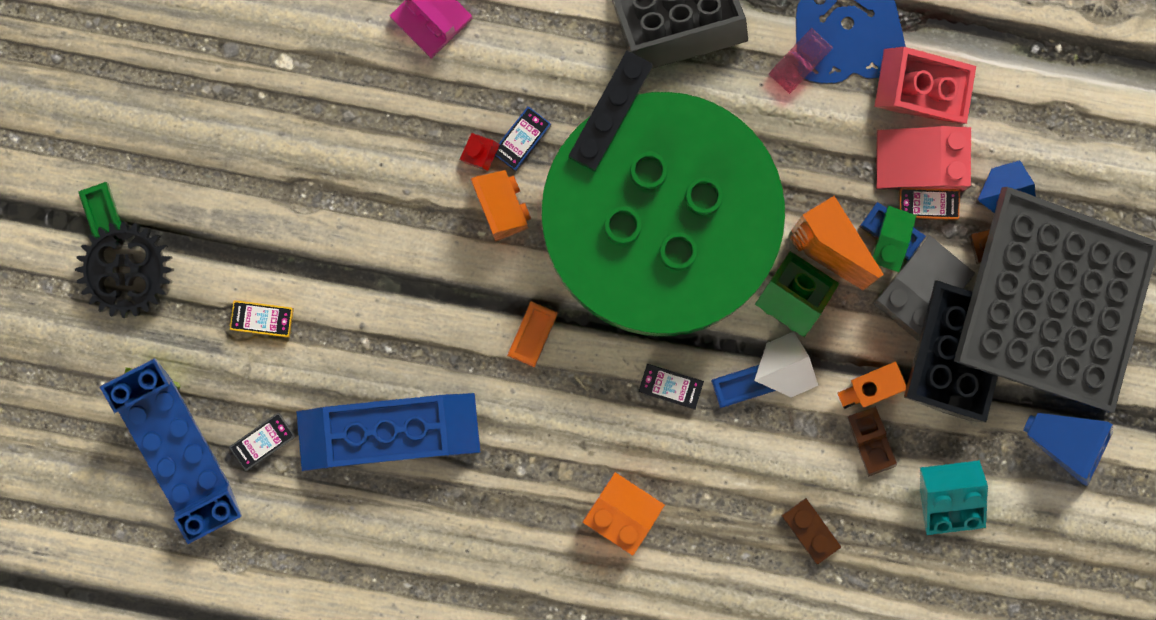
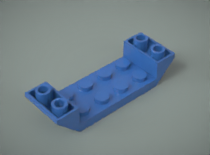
(388, 431)
(173, 449)

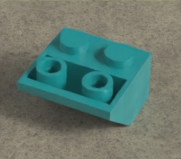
(953, 497)

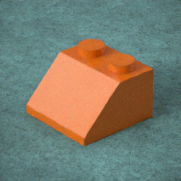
(500, 204)
(623, 513)

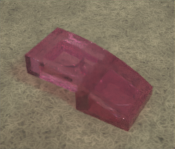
(800, 60)

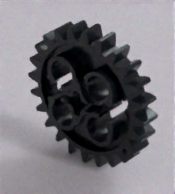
(97, 269)

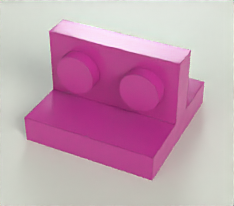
(431, 22)

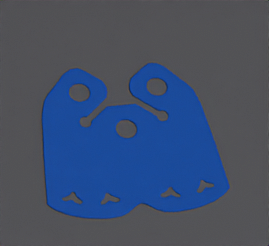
(853, 47)

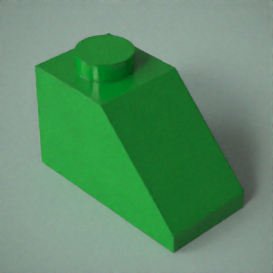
(893, 238)

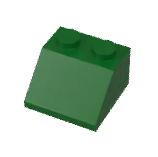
(797, 294)

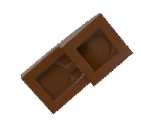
(872, 441)

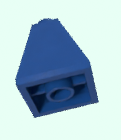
(1071, 442)

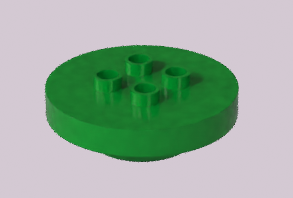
(670, 221)

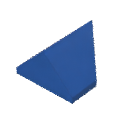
(1008, 175)

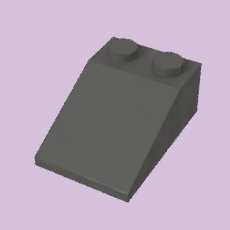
(910, 290)

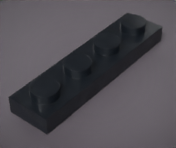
(611, 111)

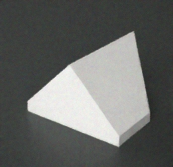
(786, 366)

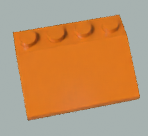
(834, 243)

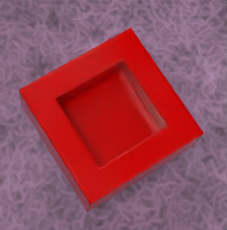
(479, 151)

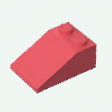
(925, 85)
(924, 158)

